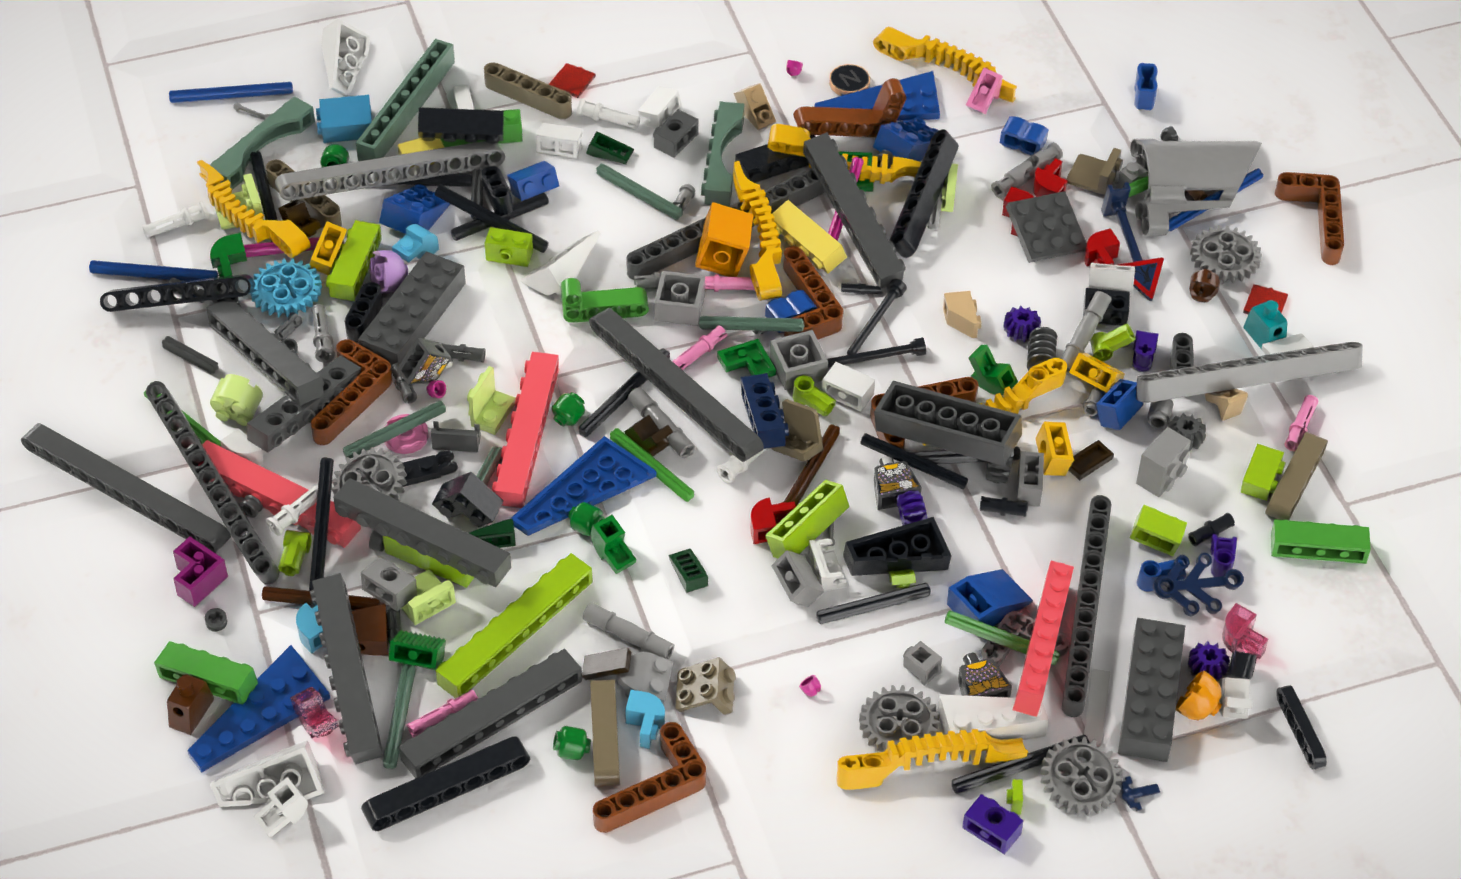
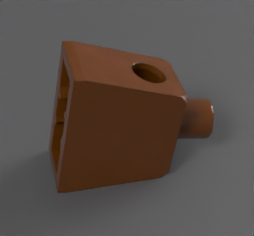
(372, 630)
(188, 703)

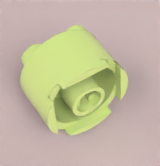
(236, 399)

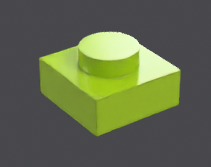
(902, 578)
(1015, 796)

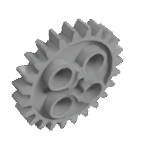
(1226, 253)
(383, 467)
(899, 718)
(1081, 776)

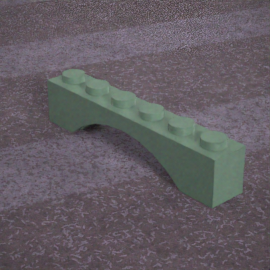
(288, 120)
(728, 125)

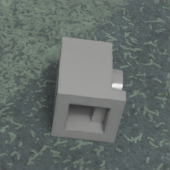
(1130, 174)
(922, 662)

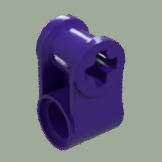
(1144, 350)
(1223, 554)

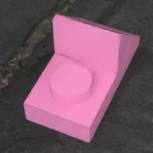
(985, 90)

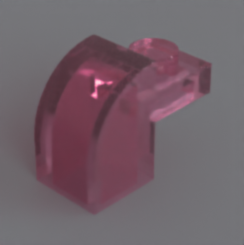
(1239, 632)
(313, 713)

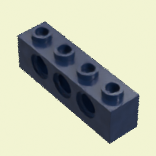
(764, 410)

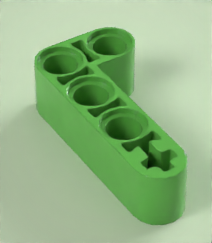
(581, 306)

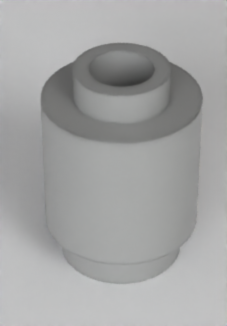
(1160, 413)

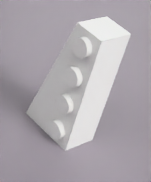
(990, 715)

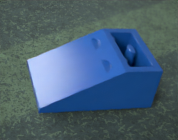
(905, 138)
(411, 207)
(987, 596)

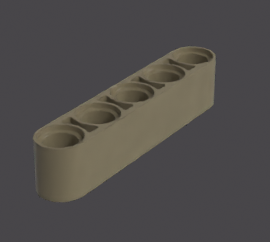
(528, 90)
(318, 207)
(1296, 477)
(604, 733)

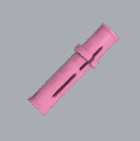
(728, 283)
(705, 344)
(1299, 427)
(432, 718)

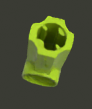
(1105, 343)
(808, 394)
(295, 546)

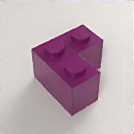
(199, 569)

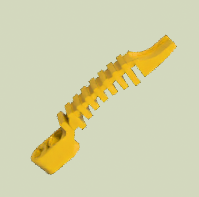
(902, 46)
(791, 141)
(281, 233)
(763, 272)
(1036, 382)
(872, 768)

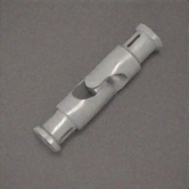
(1026, 170)

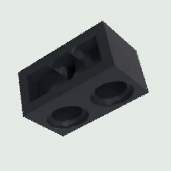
(1118, 309)

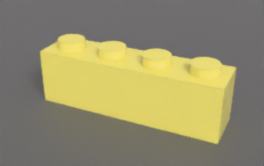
(810, 237)

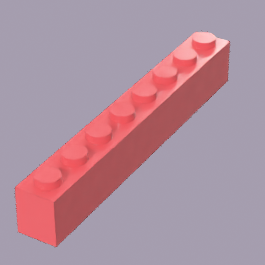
(527, 429)
(274, 492)
(1043, 639)

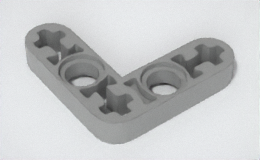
(1017, 629)

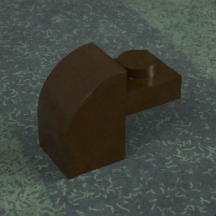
(298, 214)
(649, 436)

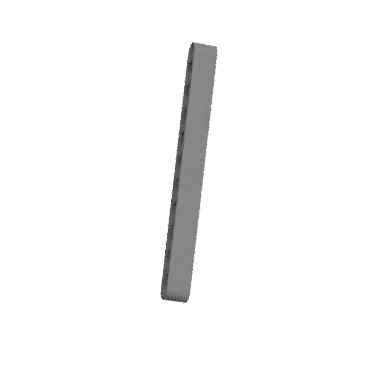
(381, 166)
(1249, 371)

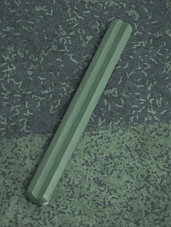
(639, 191)
(752, 323)
(395, 429)
(399, 716)

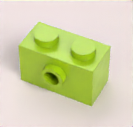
(508, 247)
(1262, 472)
(1158, 530)

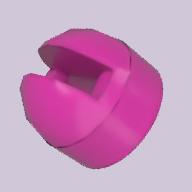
(794, 67)
(438, 386)
(810, 685)

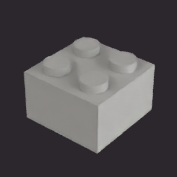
(679, 298)
(798, 356)
(1163, 462)

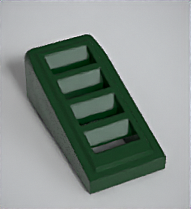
(599, 145)
(498, 534)
(689, 583)

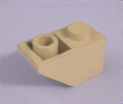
(756, 106)
(961, 312)

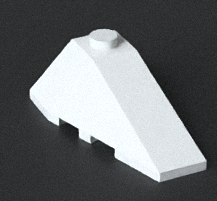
(343, 54)
(565, 265)
(254, 781)

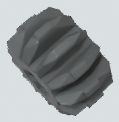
(1189, 428)
(999, 473)

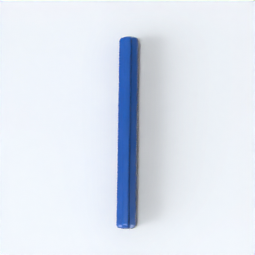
(228, 92)
(1184, 217)
(150, 271)

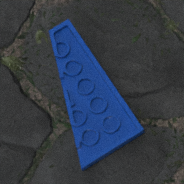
(920, 98)
(591, 479)
(261, 714)

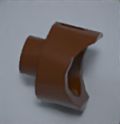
(1206, 282)

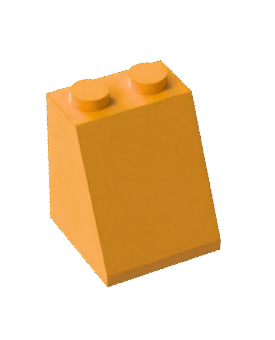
(724, 240)

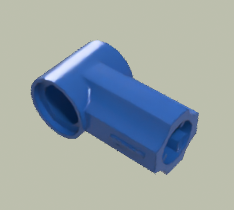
(1151, 570)

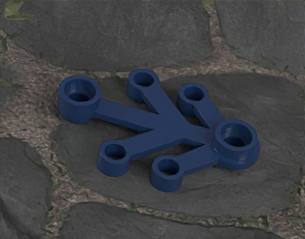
(1195, 585)

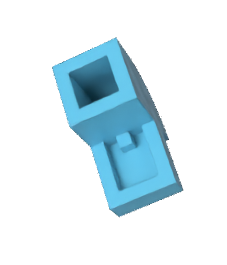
(416, 243)
(308, 628)
(645, 711)

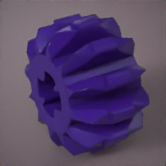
(1021, 322)
(911, 507)
(1209, 659)

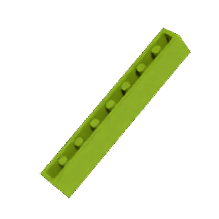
(514, 626)

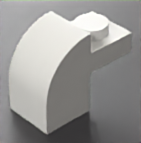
(238, 444)
(1235, 698)
(286, 806)

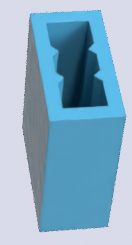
(343, 118)

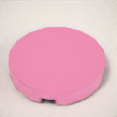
(409, 441)

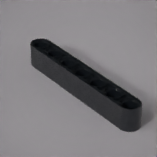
(924, 193)
(167, 297)
(445, 783)

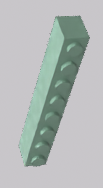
(406, 101)

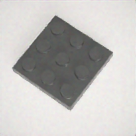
(1046, 227)

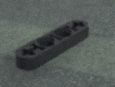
(1301, 727)

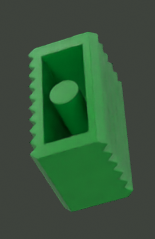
(417, 650)

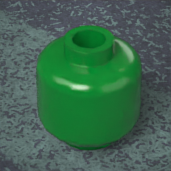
(334, 155)
(568, 409)
(584, 517)
(571, 743)

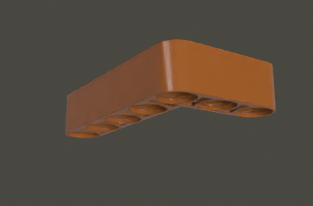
(851, 120)
(1327, 194)
(829, 314)
(962, 388)
(357, 396)
(657, 785)

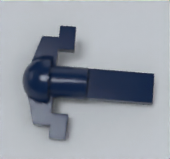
(1130, 794)

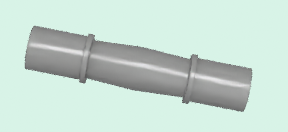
(1086, 328)
(648, 406)
(628, 631)

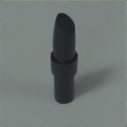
(861, 289)

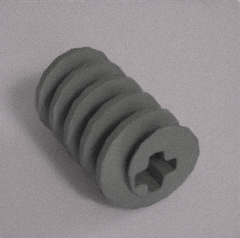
(1041, 346)

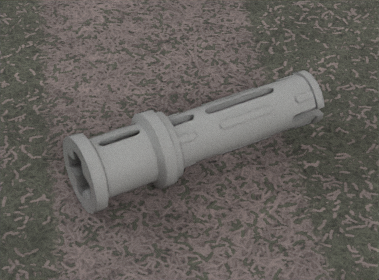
(322, 339)

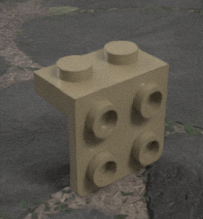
(1095, 173)
(804, 431)
(706, 684)

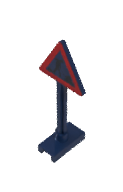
(1146, 271)

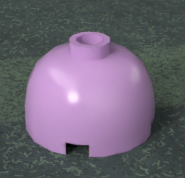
(387, 270)

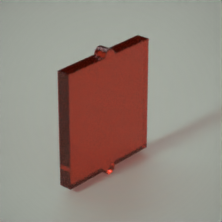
(573, 79)
(1262, 294)

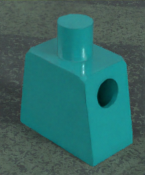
(1266, 323)

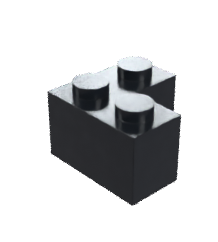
(468, 496)

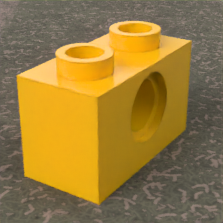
(327, 248)
(1095, 372)
(1056, 446)

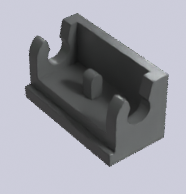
(455, 438)

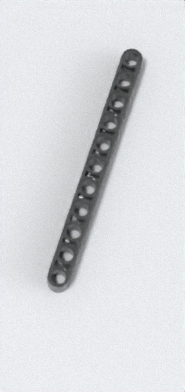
(686, 241)
(676, 385)
(125, 487)
(217, 488)
(1086, 606)

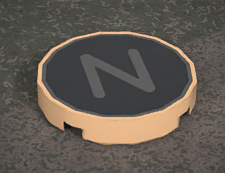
(849, 79)

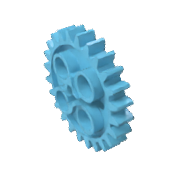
(298, 288)

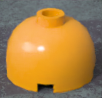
(1200, 698)

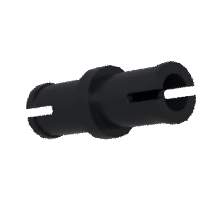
(1003, 506)
(1210, 528)

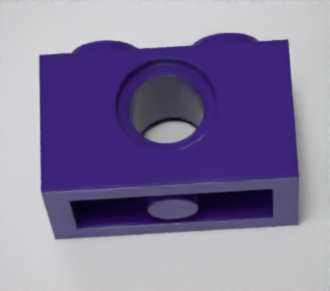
(1000, 835)

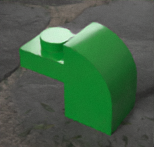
(227, 251)
(991, 375)
(609, 544)

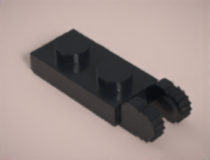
(428, 469)

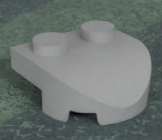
(647, 674)

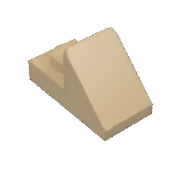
(1228, 401)

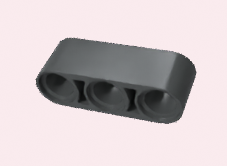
(1181, 351)

